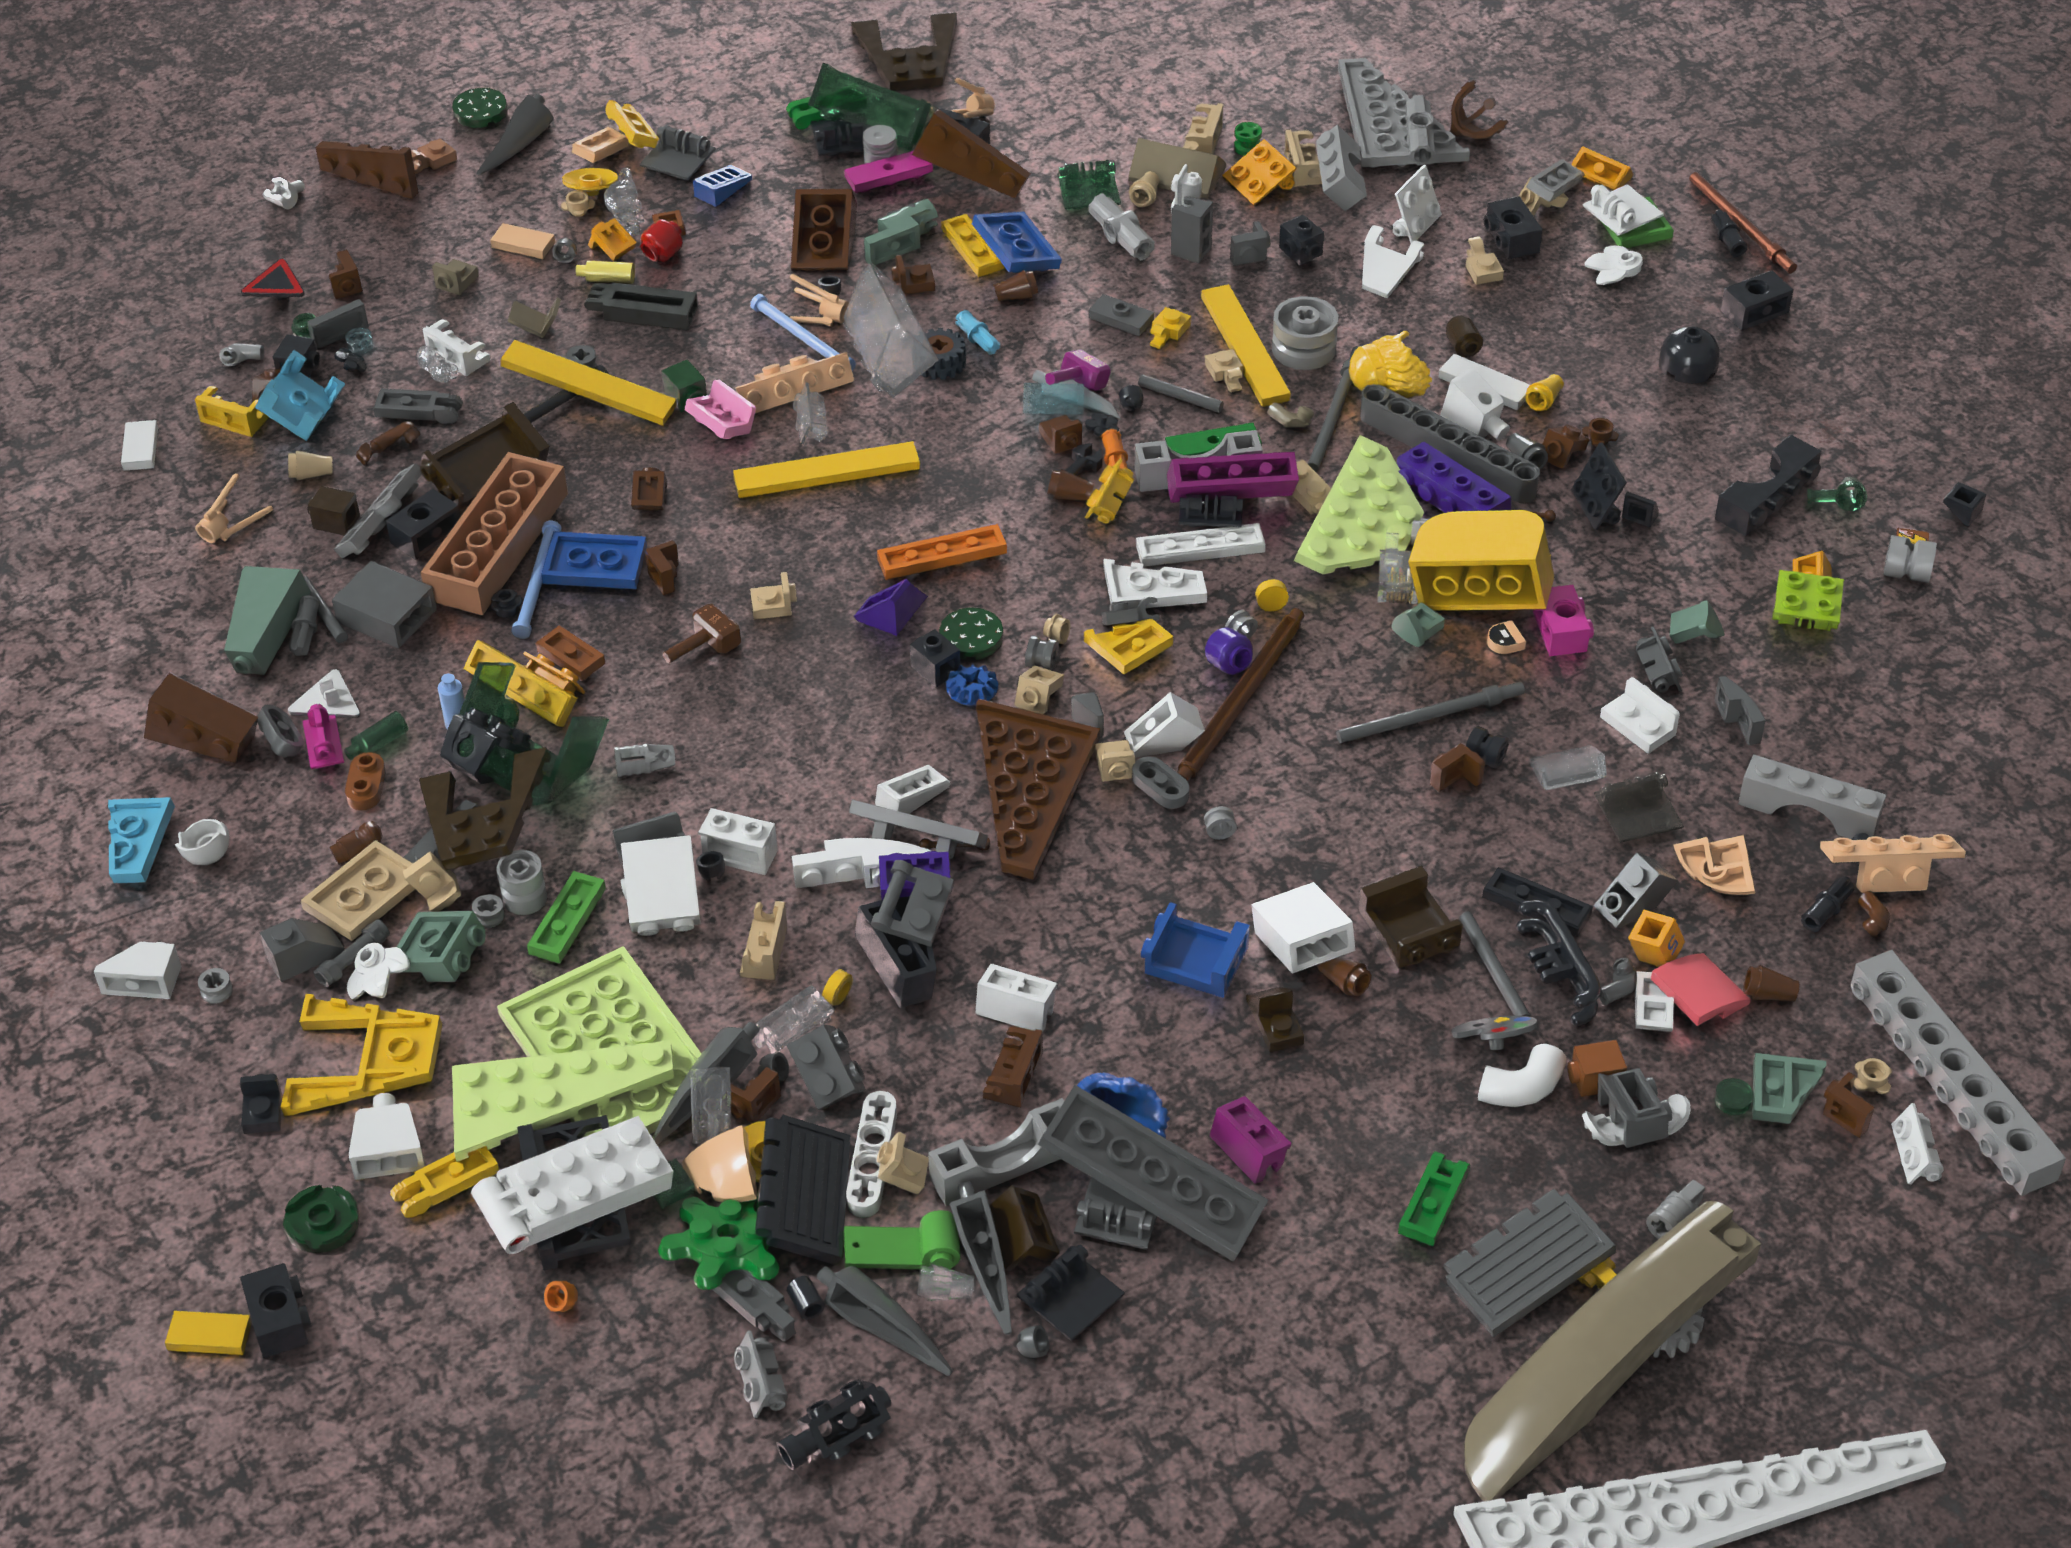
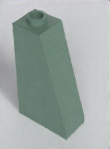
(262, 616)

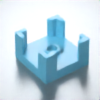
(298, 400)

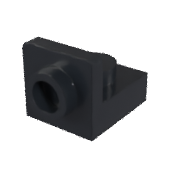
(261, 1103)

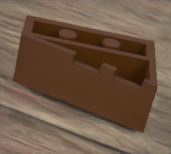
(198, 721)

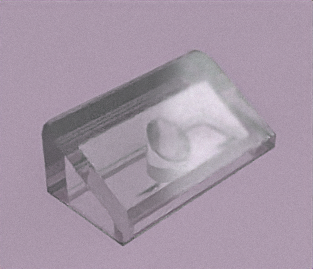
(1569, 767)

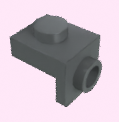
(1250, 246)

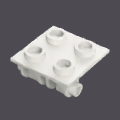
(1417, 206)
(1621, 208)

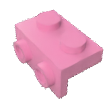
(723, 411)

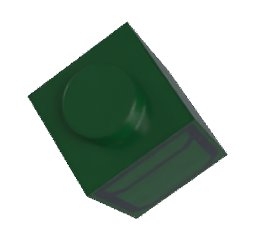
(683, 383)

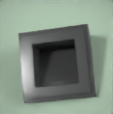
(1087, 711)

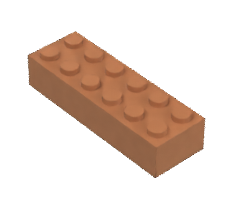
(495, 532)

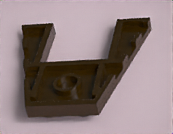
(914, 66)
(484, 830)

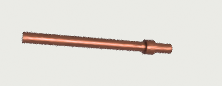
(1773, 251)

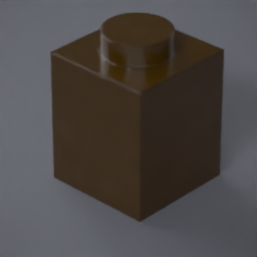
(333, 510)

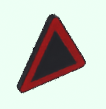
(275, 282)

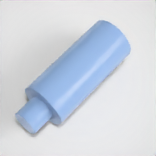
(450, 697)

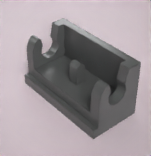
(1192, 229)

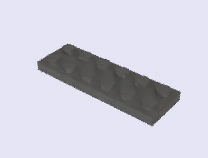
(1153, 1172)

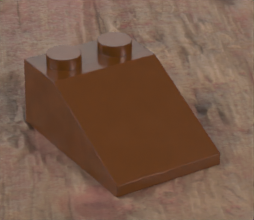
(823, 229)

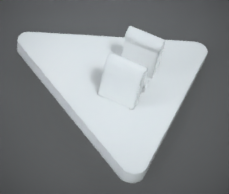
(331, 694)

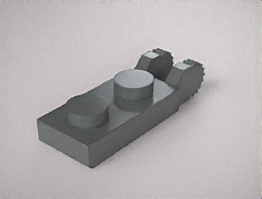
(418, 405)

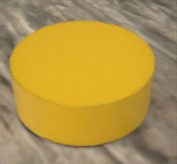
(1271, 595)
(837, 987)

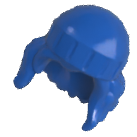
(1130, 1098)

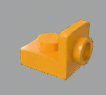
(612, 239)

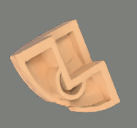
(1718, 864)
(723, 1167)

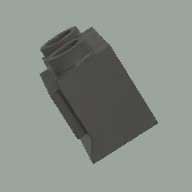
(1639, 1125)

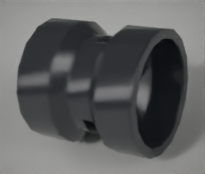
(1489, 747)

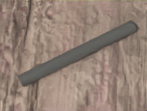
(1493, 965)

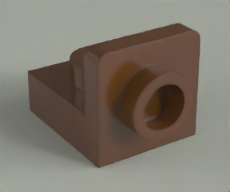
(346, 278)
(913, 278)
(1061, 433)
(648, 489)
(661, 565)
(757, 1097)
(1847, 1108)

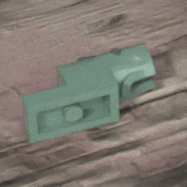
(900, 231)

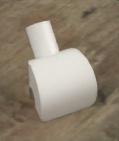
(284, 193)

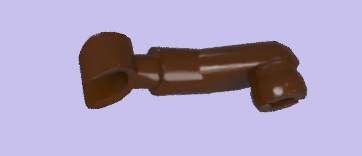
(386, 439)

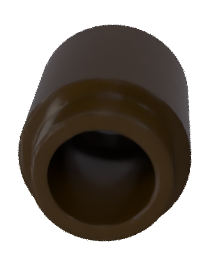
(1464, 336)

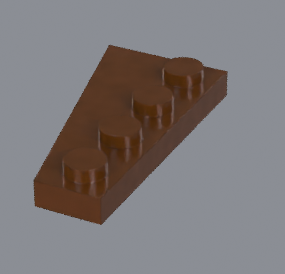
(966, 154)
(375, 167)

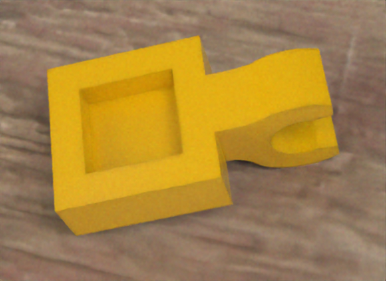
(1167, 325)

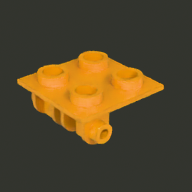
(1260, 172)

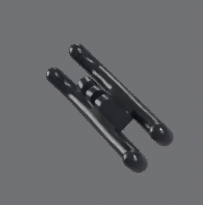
(1561, 958)

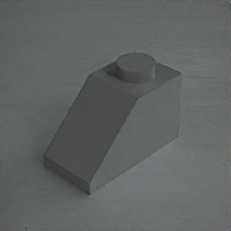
(299, 946)

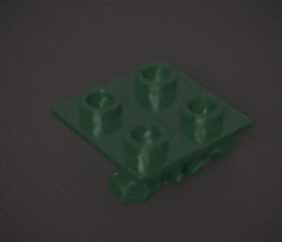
(1081, 186)

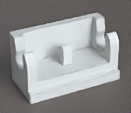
(454, 349)
(1015, 997)

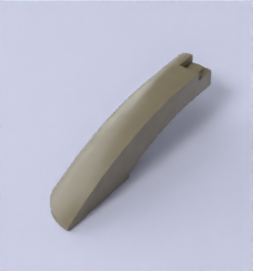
(1603, 1346)

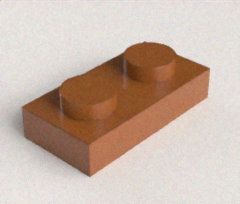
(570, 652)

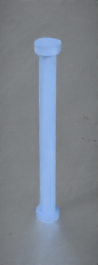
(760, 304)
(522, 628)

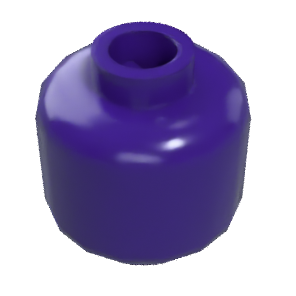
(1229, 650)

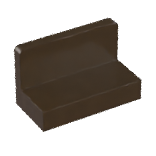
(1022, 1227)

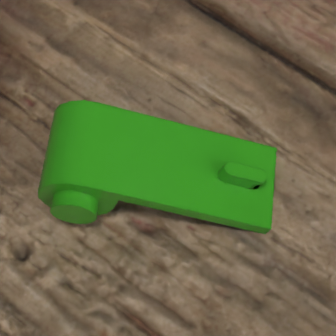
(904, 1247)

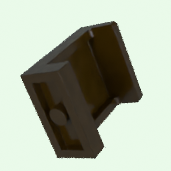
(1408, 918)

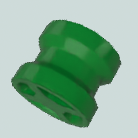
(1247, 137)

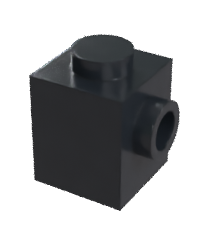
(302, 345)
(934, 657)

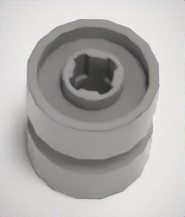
(1909, 559)
(522, 882)

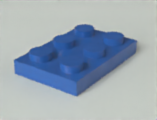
(1016, 241)
(594, 560)

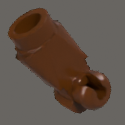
(355, 841)

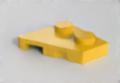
(1130, 644)

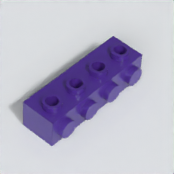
(1448, 483)

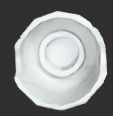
(204, 842)

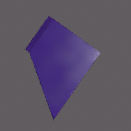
(891, 607)

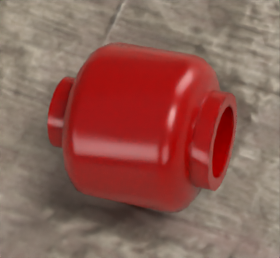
(661, 240)

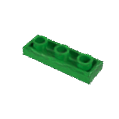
(1204, 441)

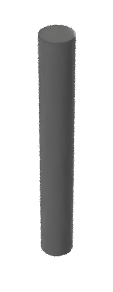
(1180, 393)
(327, 616)

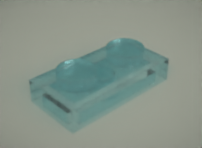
(1053, 399)

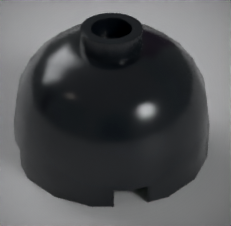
(1689, 355)

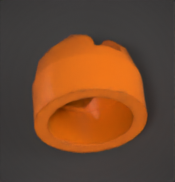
(558, 1301)

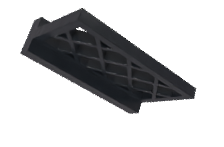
(551, 1249)

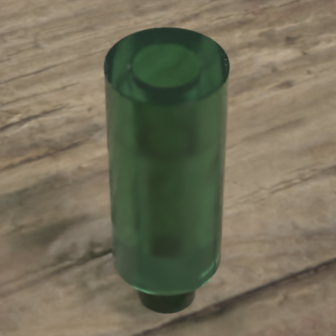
(377, 735)

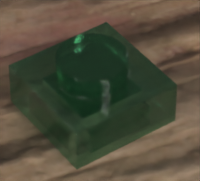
(681, 1186)

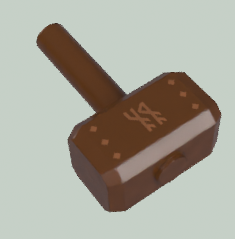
(711, 627)

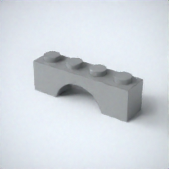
(1154, 458)
(1775, 784)
(992, 1163)

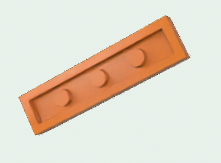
(941, 551)

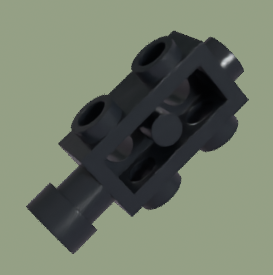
(841, 1424)

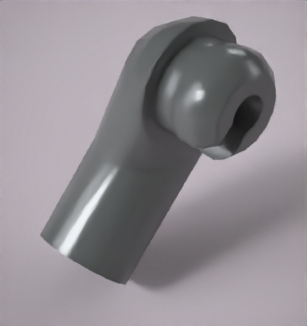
(1623, 981)

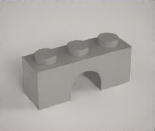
(1337, 158)

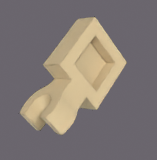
(1482, 266)
(1227, 367)

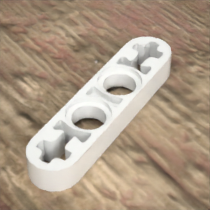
(867, 1153)

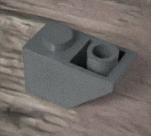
(1636, 888)

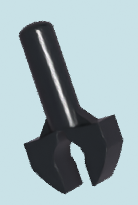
(1083, 460)

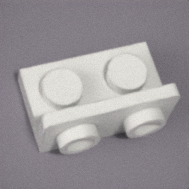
(1642, 716)

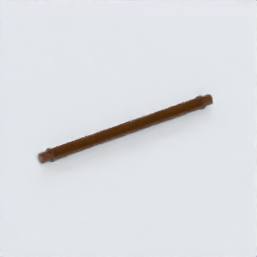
(1240, 694)

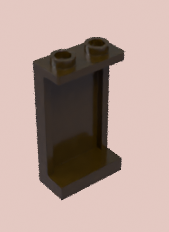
(468, 463)

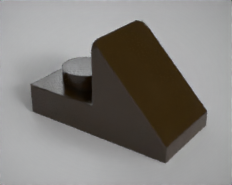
(1276, 1018)

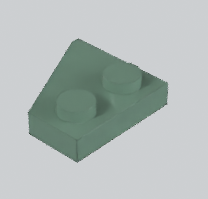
(1783, 1085)

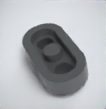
(280, 731)
(1160, 782)

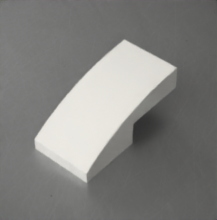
(1652, 1005)

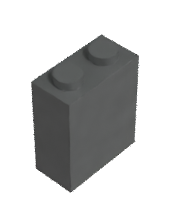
(384, 604)

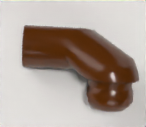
(1878, 914)

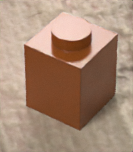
(1592, 1060)

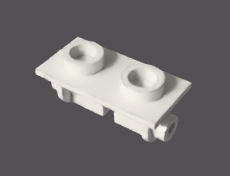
(1186, 186)
(1913, 1137)

